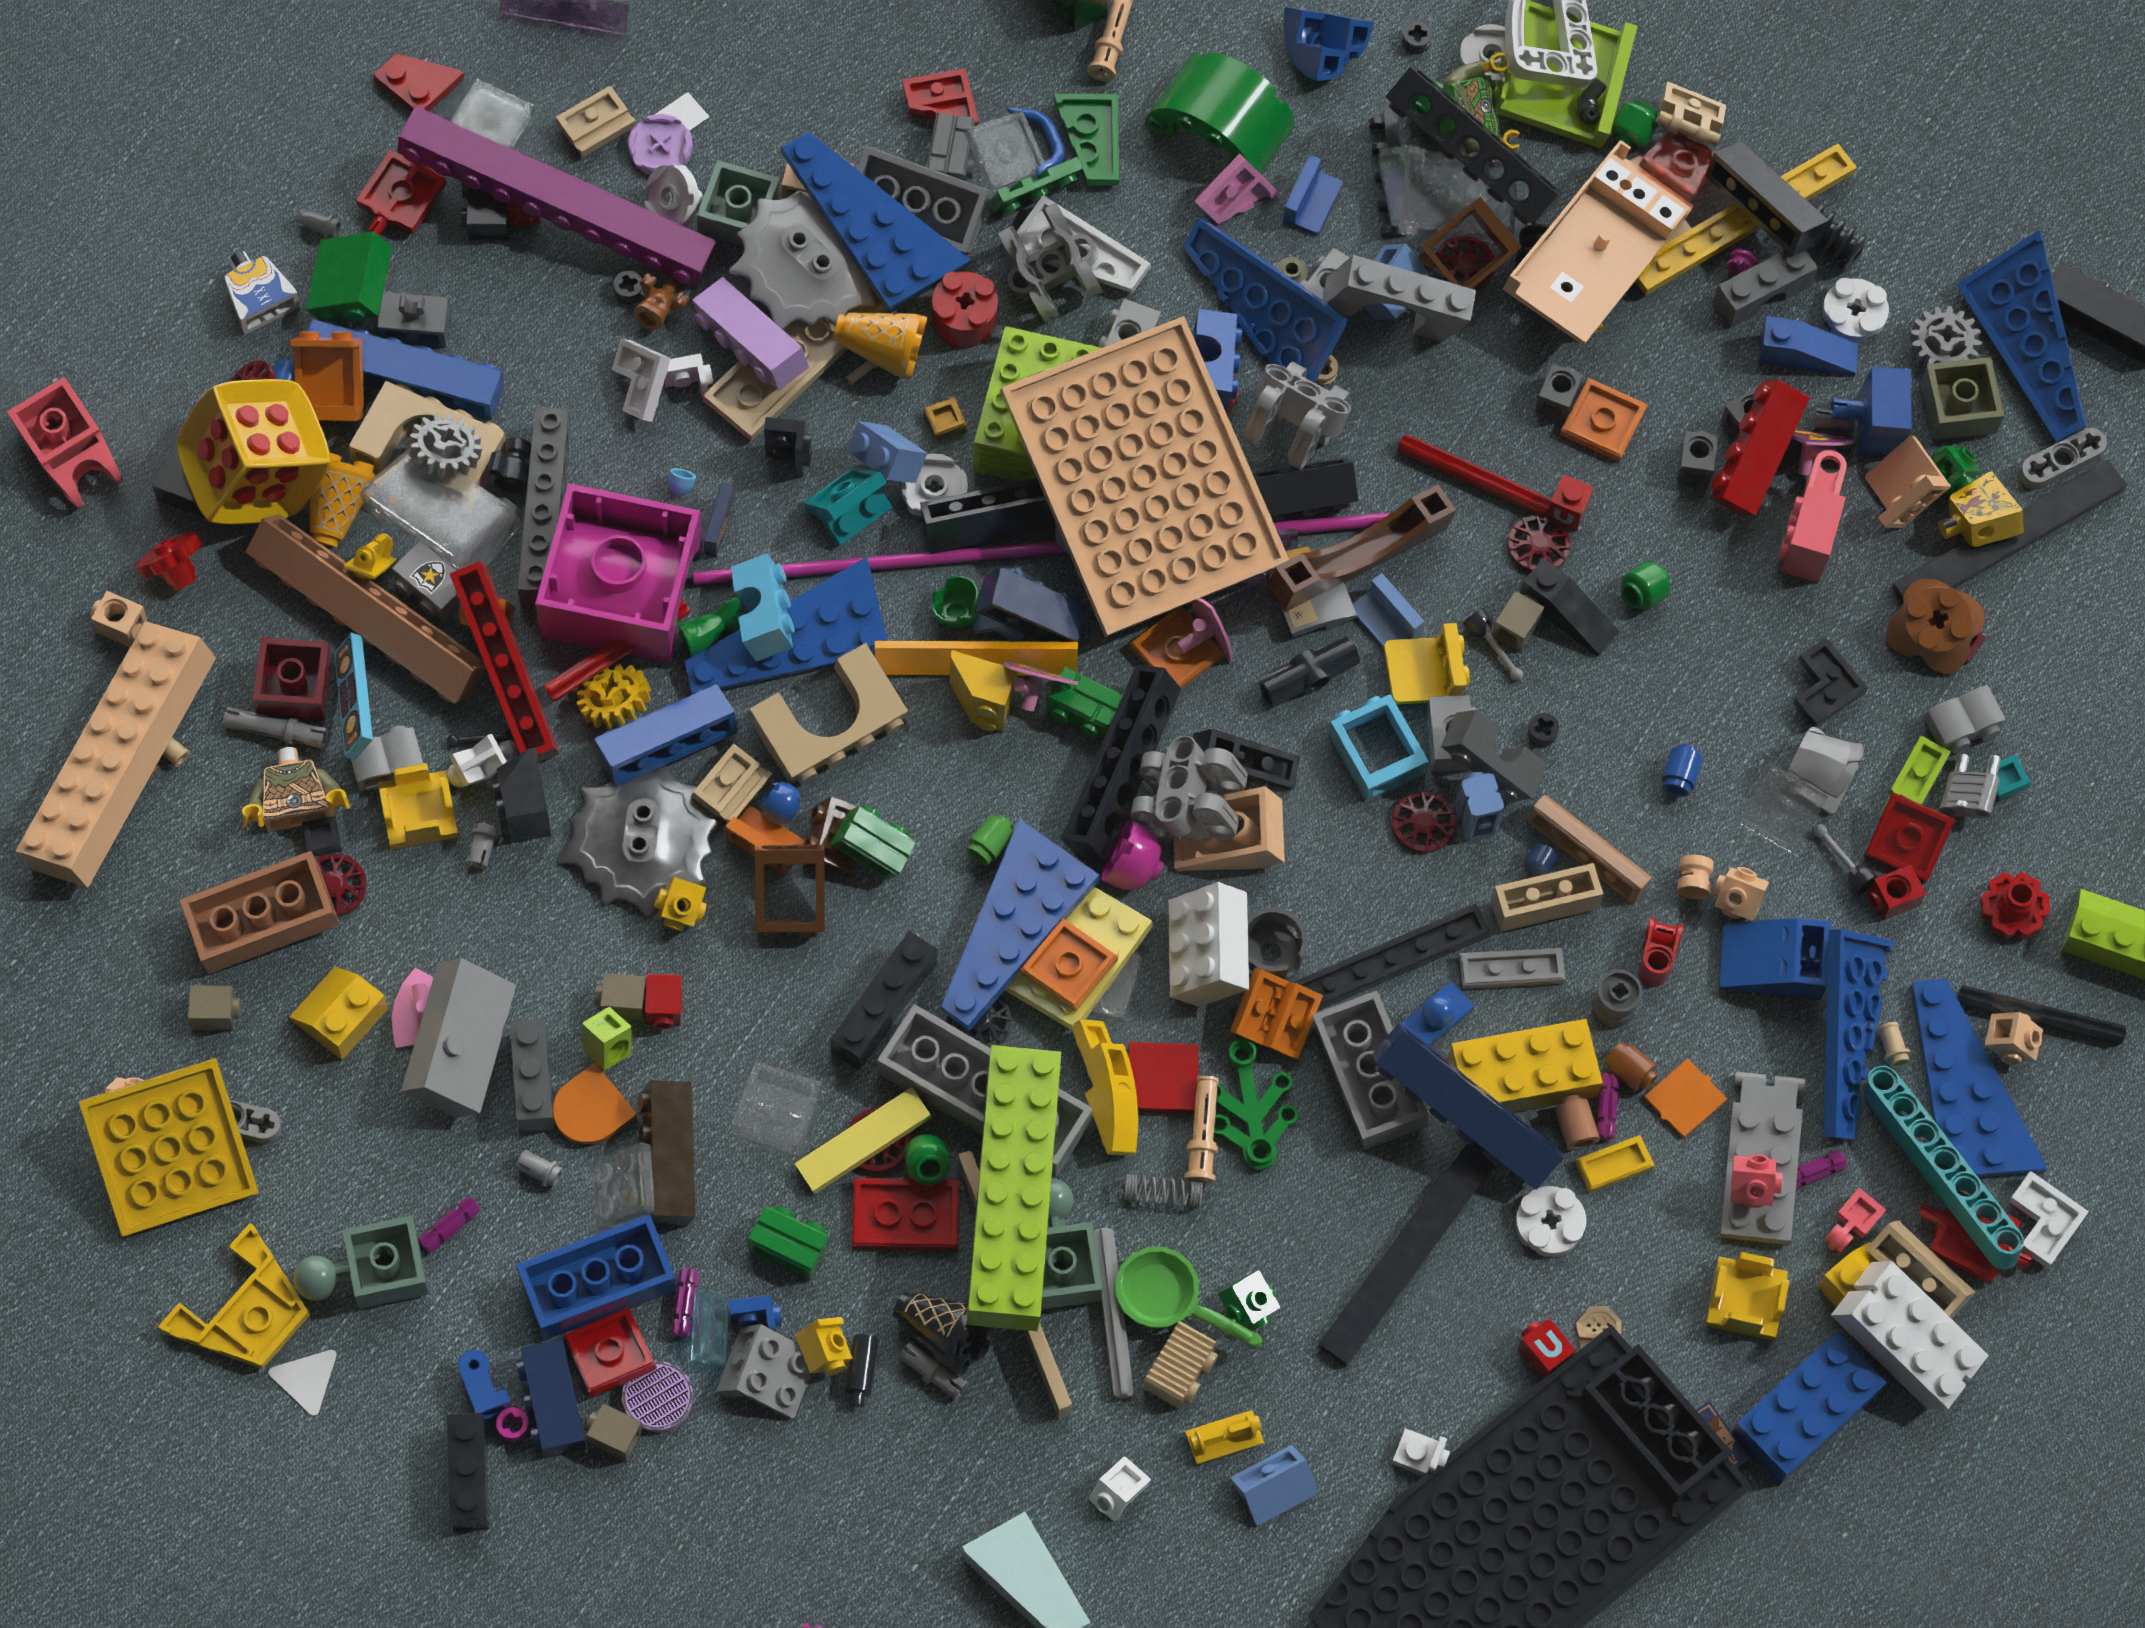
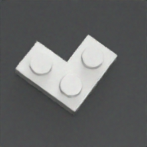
(647, 374)
(2055, 1217)

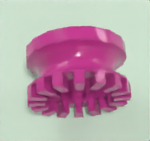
(1741, 261)
(506, 1433)

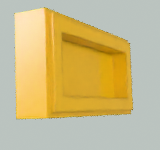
(1614, 1164)

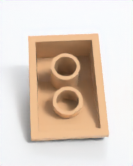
(1257, 839)

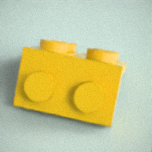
(1426, 666)

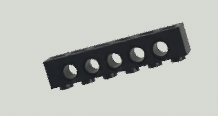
(1541, 191)
(1115, 772)

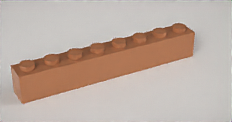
(366, 609)

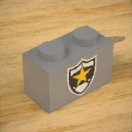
(428, 581)

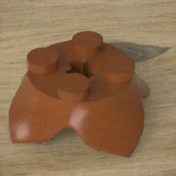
(1943, 648)

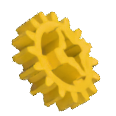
(614, 696)

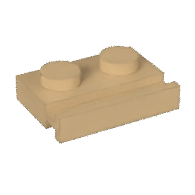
(595, 121)
(731, 784)

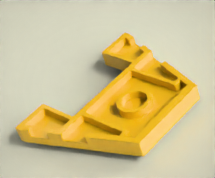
(256, 1317)

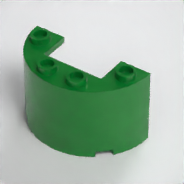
(1225, 106)

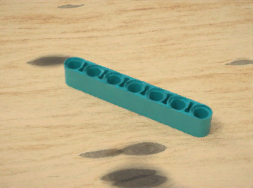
(1944, 1182)

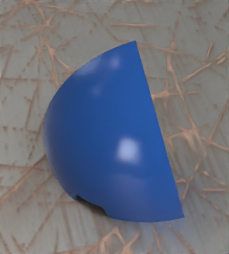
(1324, 41)

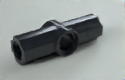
(1309, 671)

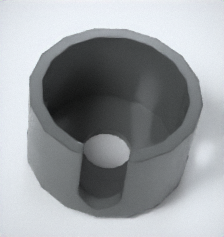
(1276, 928)

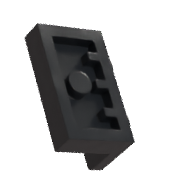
(788, 440)

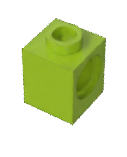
(606, 1038)

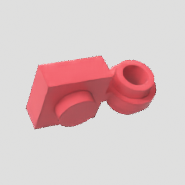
(1858, 1215)

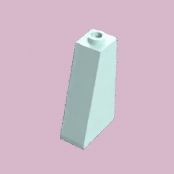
(1025, 1574)

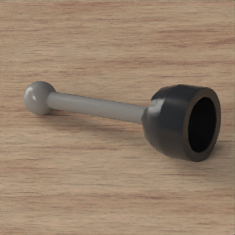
(1480, 625)
(1860, 876)

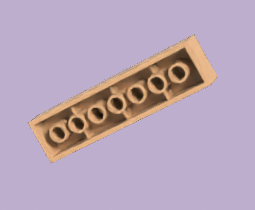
(116, 754)

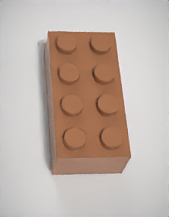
(259, 912)

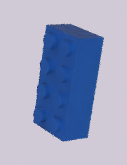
(596, 1277)
(1808, 1408)

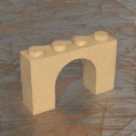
(393, 418)
(802, 753)

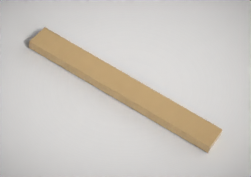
(1036, 1339)

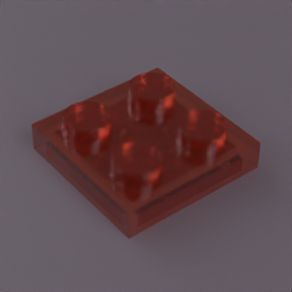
(1679, 164)

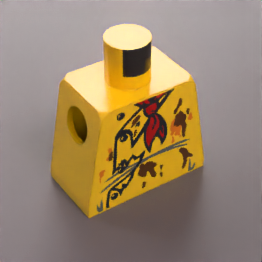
(1983, 513)

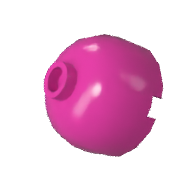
(1133, 858)

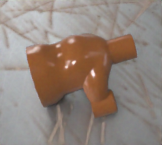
(657, 303)

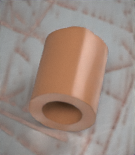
(1576, 1123)

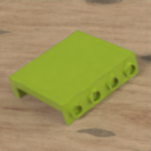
(1553, 105)

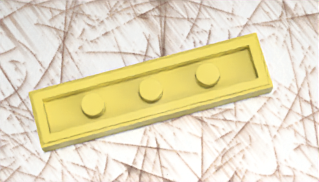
(863, 1140)

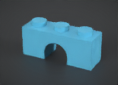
(761, 588)

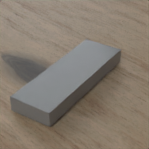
(1511, 968)

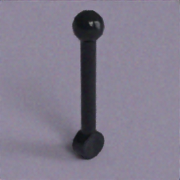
(453, 740)

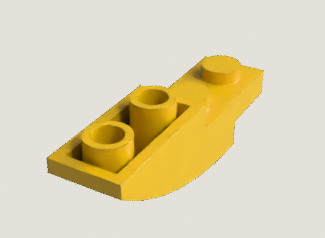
(1114, 1087)

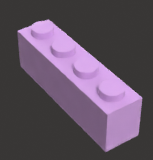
(750, 334)

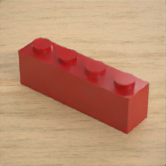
(1759, 447)

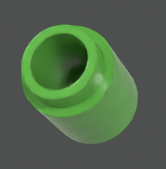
(990, 839)

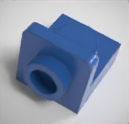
(750, 1311)

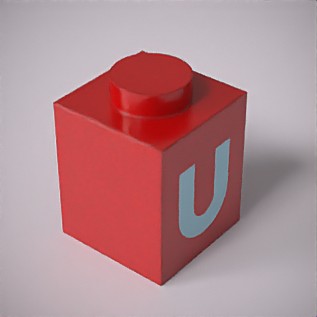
(1570, 502)
(1545, 1347)

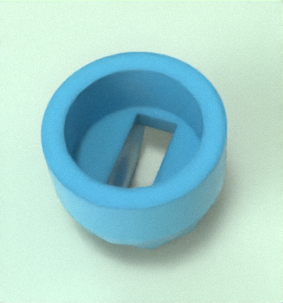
(681, 481)

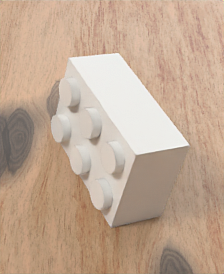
(1208, 944)

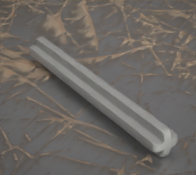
(1113, 1316)

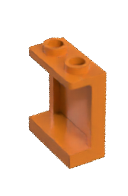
(331, 374)

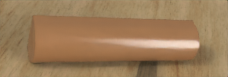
(1589, 848)

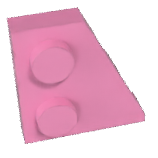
(1234, 191)

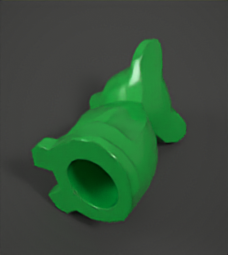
(706, 629)

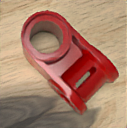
(1660, 946)

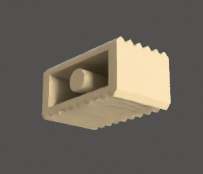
(1180, 1365)

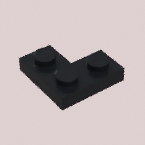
(1835, 686)

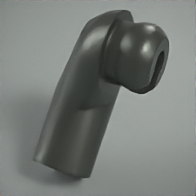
(1587, 102)

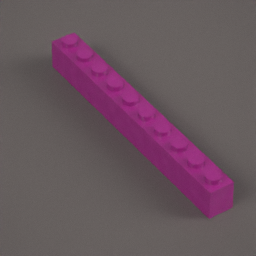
(555, 196)

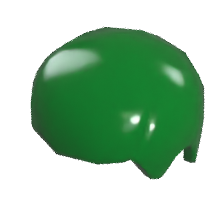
(956, 603)

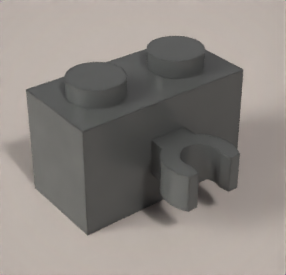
(415, 318)

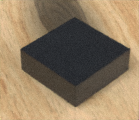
(322, 836)

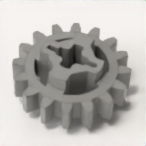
(1929, 339)
(445, 446)

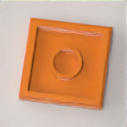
(1603, 419)
(1159, 648)
(1069, 964)

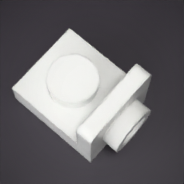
(689, 369)
(1420, 1453)
(1118, 1488)

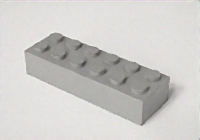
(952, 1073)

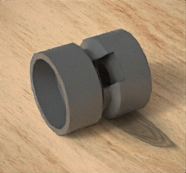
(1612, 1005)

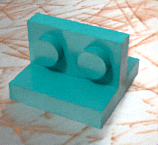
(850, 502)

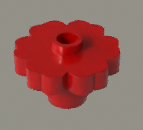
(171, 561)
(2014, 905)

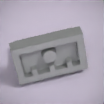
(766, 1370)

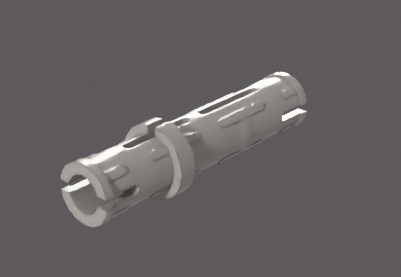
(289, 730)

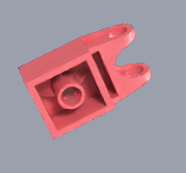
(72, 447)
(1814, 521)

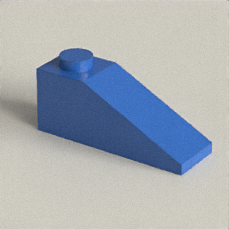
(1805, 347)

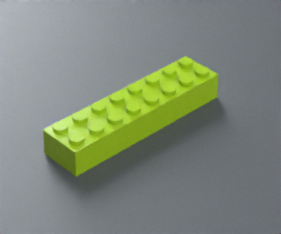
(1014, 1188)

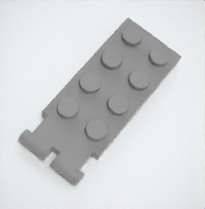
(1768, 1126)

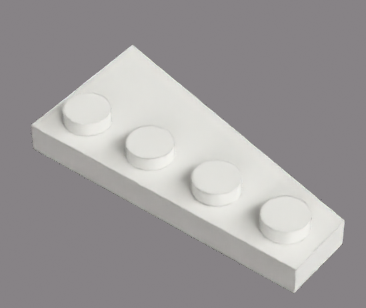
(1115, 263)

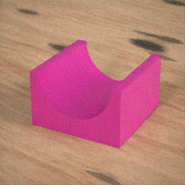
(617, 571)

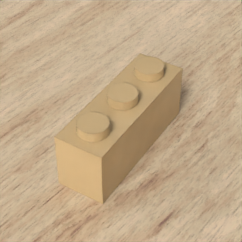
(1546, 897)
(1922, 1267)

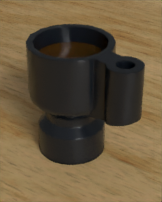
(510, 467)

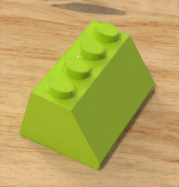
(2107, 933)

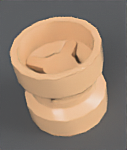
(1695, 876)

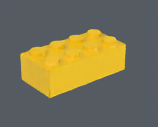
(1532, 1065)

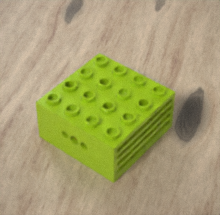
(1020, 355)

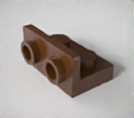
(826, 821)

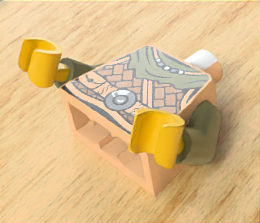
(292, 794)

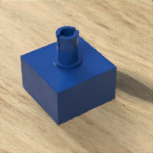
(1881, 410)

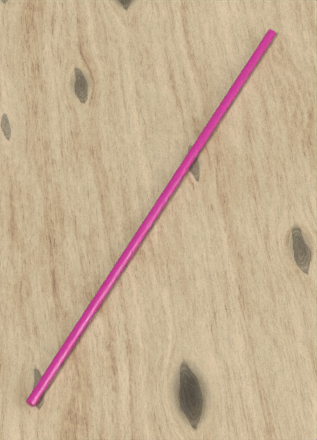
(1005, 551)

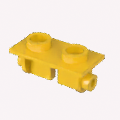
(373, 558)
(1225, 1437)

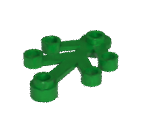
(1252, 1111)

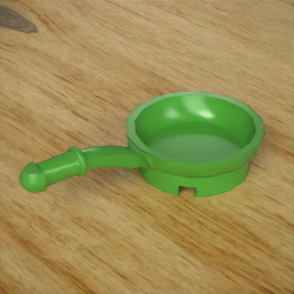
(1162, 1288)

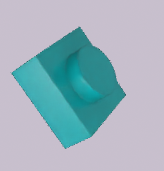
(2012, 777)

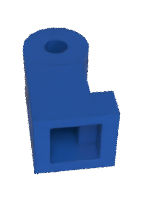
(476, 1377)

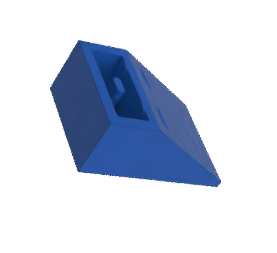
(1775, 957)

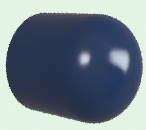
(1540, 860)

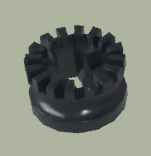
(1408, 39)
(623, 294)
(1540, 738)

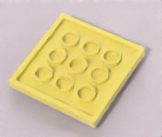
(1109, 924)

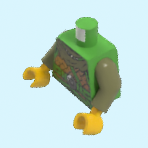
(1475, 93)

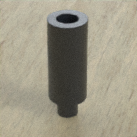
(861, 1368)

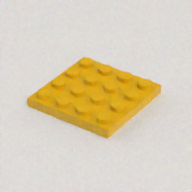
(168, 1147)

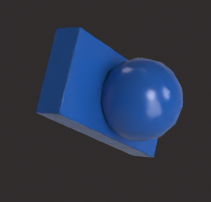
(1439, 1014)

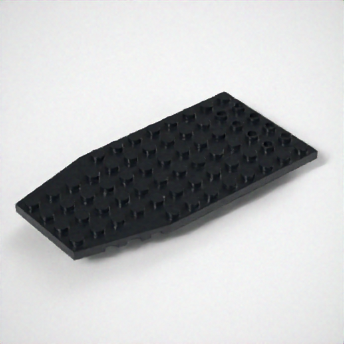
(1545, 1506)

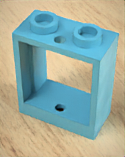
(1391, 776)

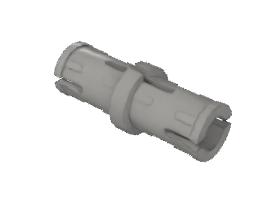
(933, 1370)

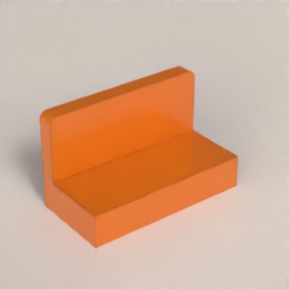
(755, 830)

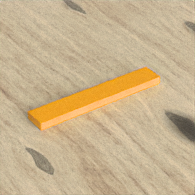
(934, 656)

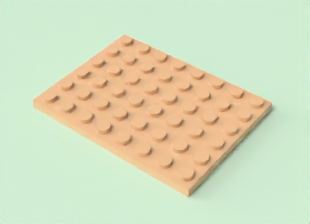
(1144, 476)

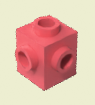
(1754, 1180)

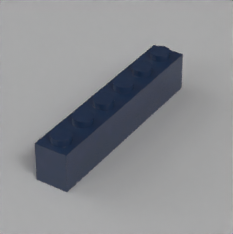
(1466, 1106)

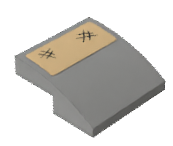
(1325, 609)

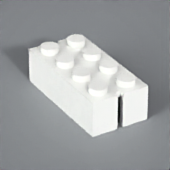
(1909, 1335)

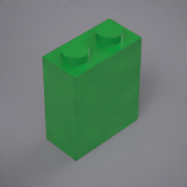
(349, 278)

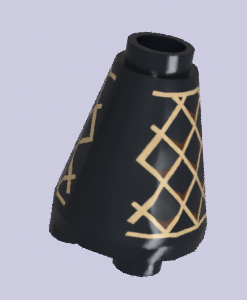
(942, 1329)

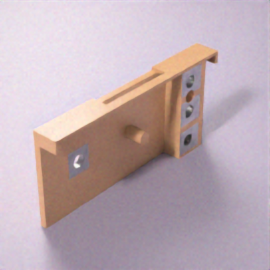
(1598, 246)

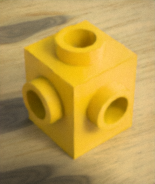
(689, 894)

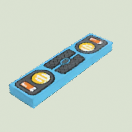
(353, 696)

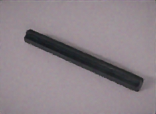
(2043, 1015)

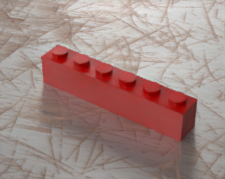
(504, 660)

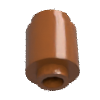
(1632, 1067)

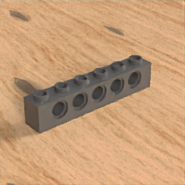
(544, 497)

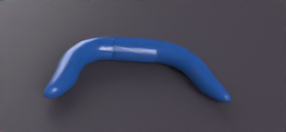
(1051, 134)

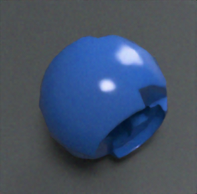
(780, 803)

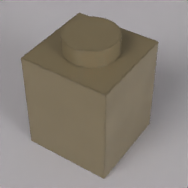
(1518, 620)
(623, 994)
(213, 1007)
(613, 1432)

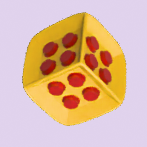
(253, 451)

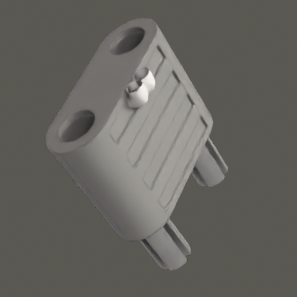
(1971, 792)

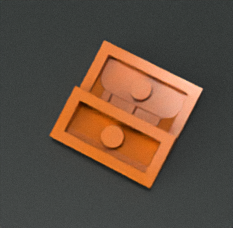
(1276, 1013)

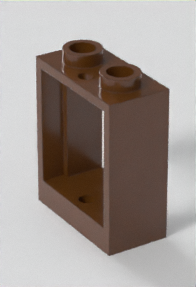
(1490, 224)
(790, 855)

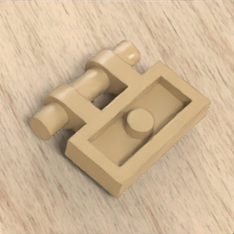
(1692, 107)

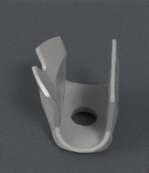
(1826, 765)

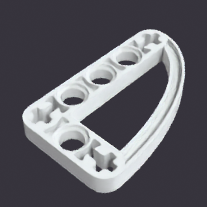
(1566, 60)

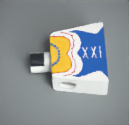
(258, 291)

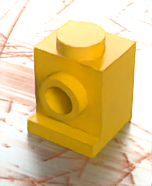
(824, 1346)

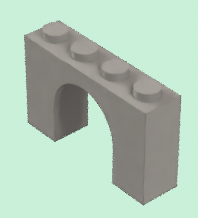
(1438, 304)

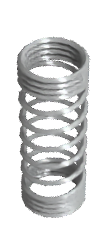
(1131, 1194)

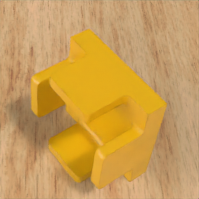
(417, 807)
(1747, 1296)

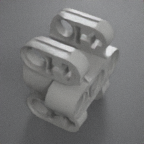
(1033, 266)
(1311, 407)
(1181, 800)

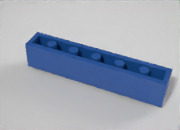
(446, 378)

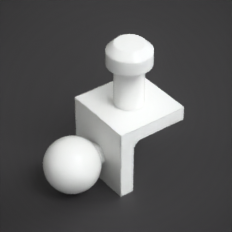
(480, 761)

